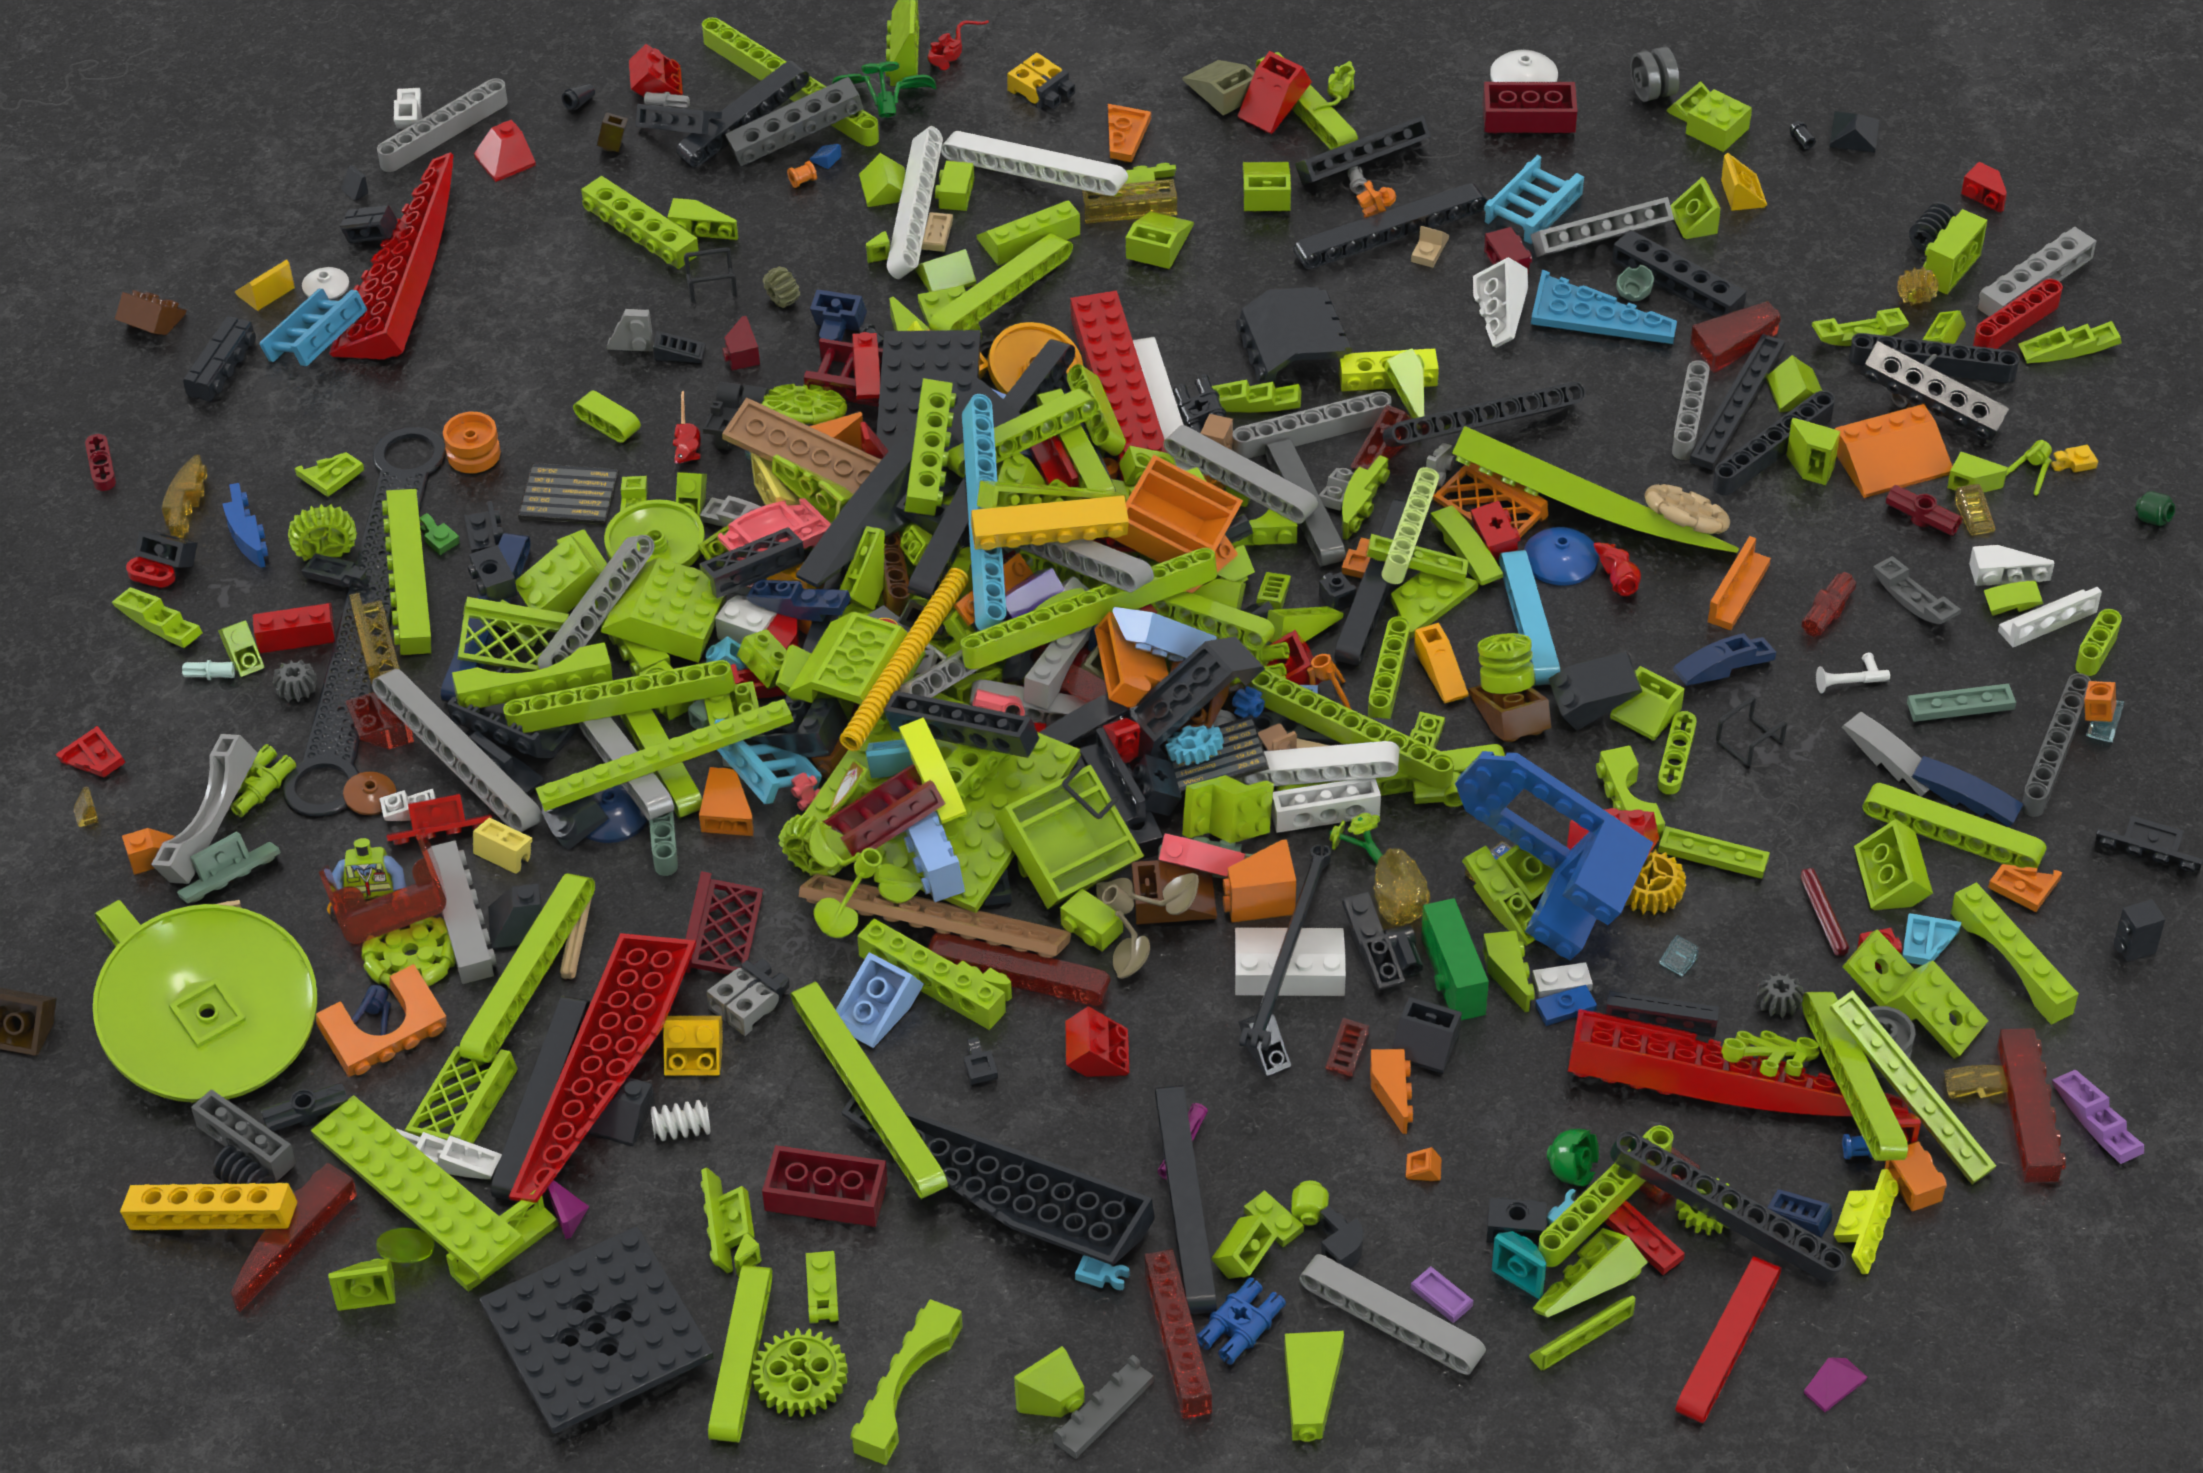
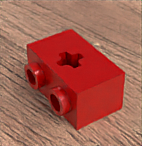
(1494, 528)

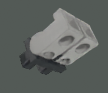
(747, 995)

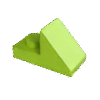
(957, 629)

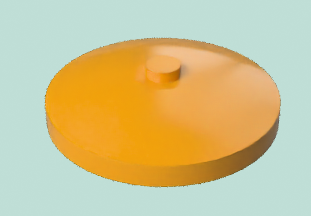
(1017, 348)

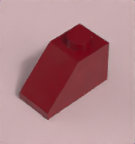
(741, 346)

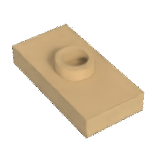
(937, 231)

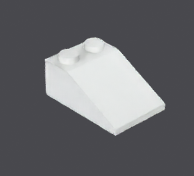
(741, 618)

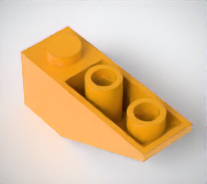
(1439, 662)

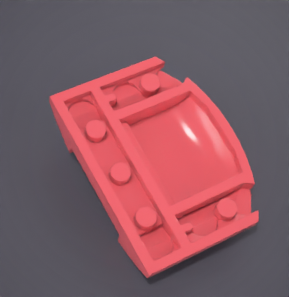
(763, 521)

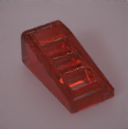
(1353, 1028)

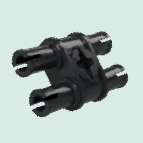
(1196, 410)

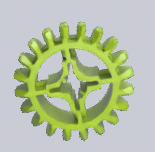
(322, 532)
(795, 843)

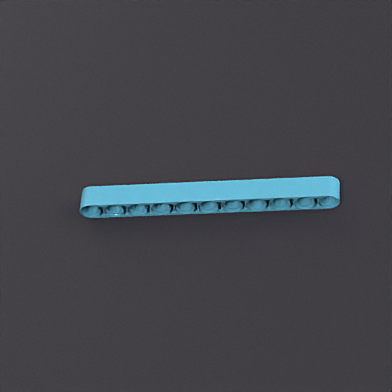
(981, 465)

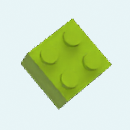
(1718, 120)

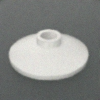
(332, 280)

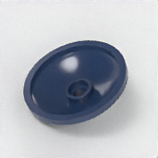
(624, 816)

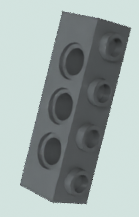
(236, 1128)

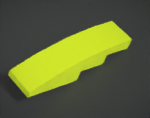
(932, 767)

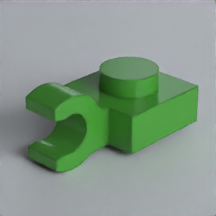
(439, 537)

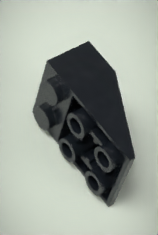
(814, 728)

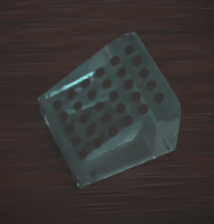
(1680, 955)

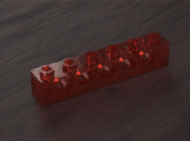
(1178, 1334)

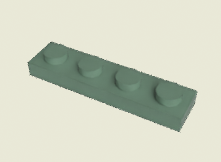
(1961, 702)

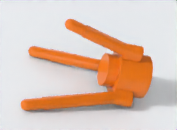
(1326, 670)

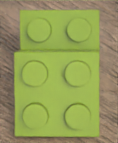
(1227, 809)

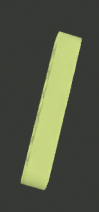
(1410, 526)

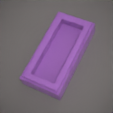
(1442, 1294)

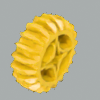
(1665, 885)

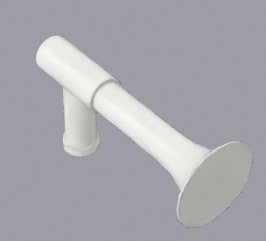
(1826, 679)

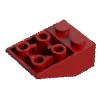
(1273, 92)

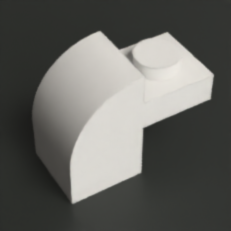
(407, 107)

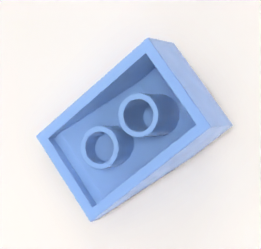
(877, 999)

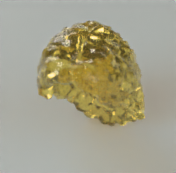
(1400, 888)

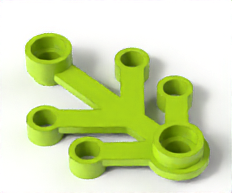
(1803, 1049)

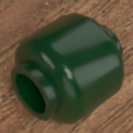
(2155, 508)

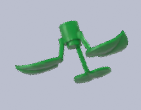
(886, 101)

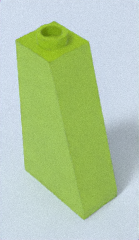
(1311, 1378)

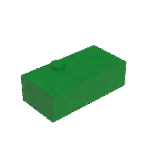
(1454, 959)

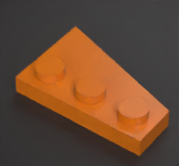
(1126, 131)

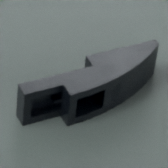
(1371, 942)

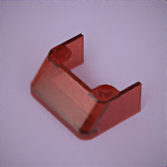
(392, 911)

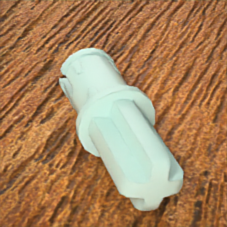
(209, 669)

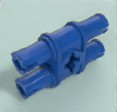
(1240, 1320)

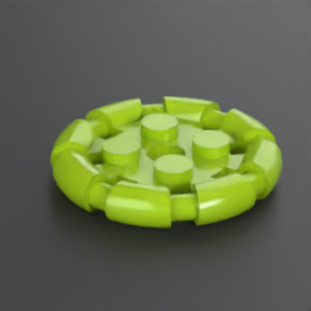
(806, 405)
(413, 938)

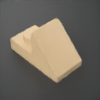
(1429, 246)

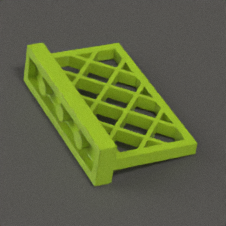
(509, 615)
(480, 1101)

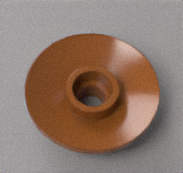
(366, 800)

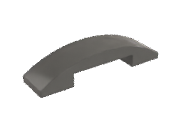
(1911, 595)

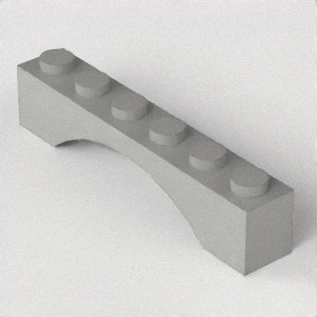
(1048, 673)
(228, 768)

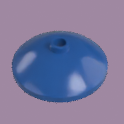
(1561, 556)

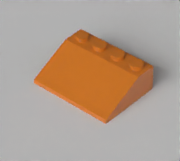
(1893, 450)

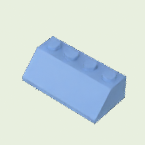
(1160, 634)

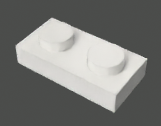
(1561, 978)

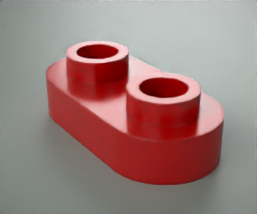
(150, 572)

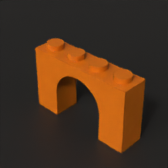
(360, 1050)

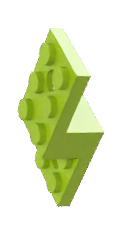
(1917, 992)

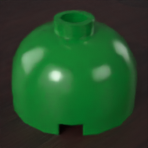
(1573, 1156)

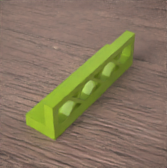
(530, 1224)

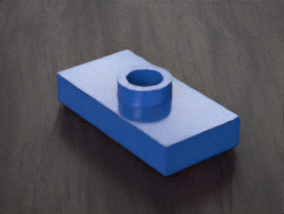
(1565, 1005)

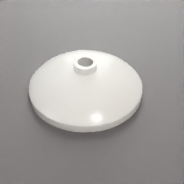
(1523, 67)

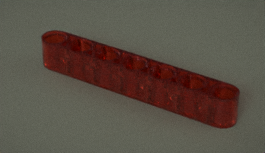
(1026, 969)

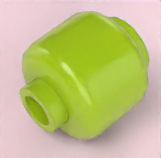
(1308, 1201)

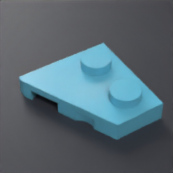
(1927, 937)

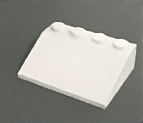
(1314, 969)

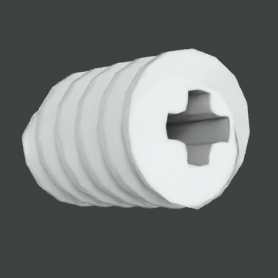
(680, 1120)

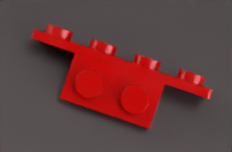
(436, 816)

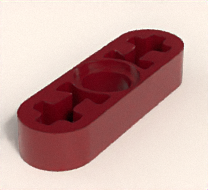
(102, 454)

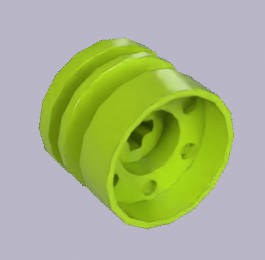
(1506, 663)

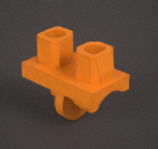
(1375, 202)

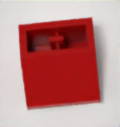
(654, 73)
(1096, 1045)

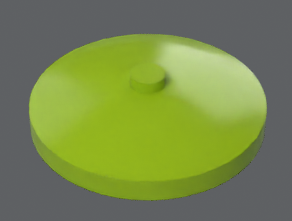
(669, 524)

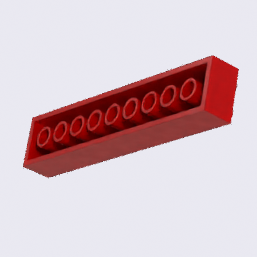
(1113, 358)

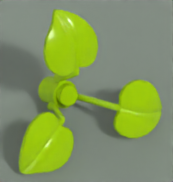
(895, 882)

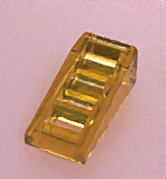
(1969, 496)

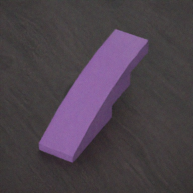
(2100, 1120)

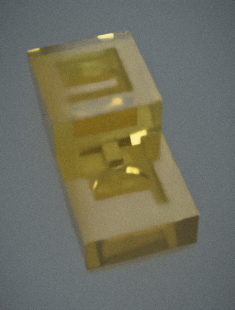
(1984, 1079)

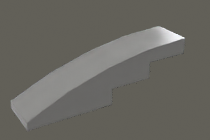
(1885, 748)

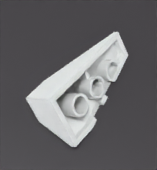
(1501, 298)

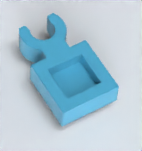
(1097, 1273)

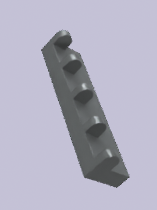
(1103, 1408)

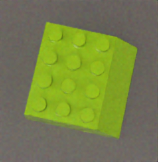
(667, 610)
(1063, 842)

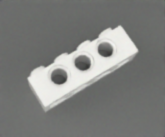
(1324, 804)

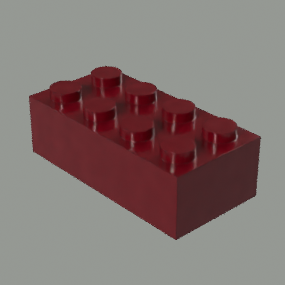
(1529, 107)
(825, 1185)

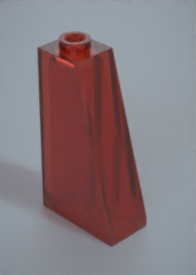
(1733, 334)

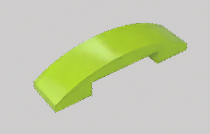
(1886, 323)

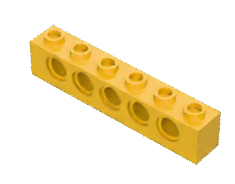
(209, 1206)

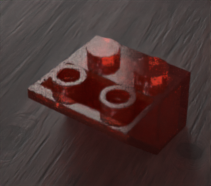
(377, 722)

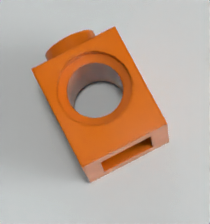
(2100, 701)

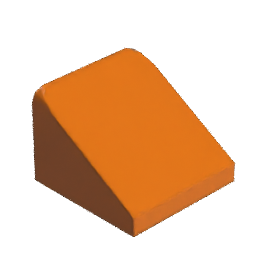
(1424, 1165)

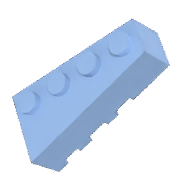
(934, 858)

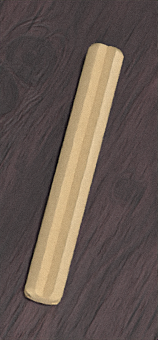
(573, 947)

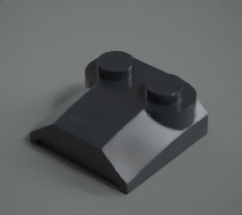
(575, 820)

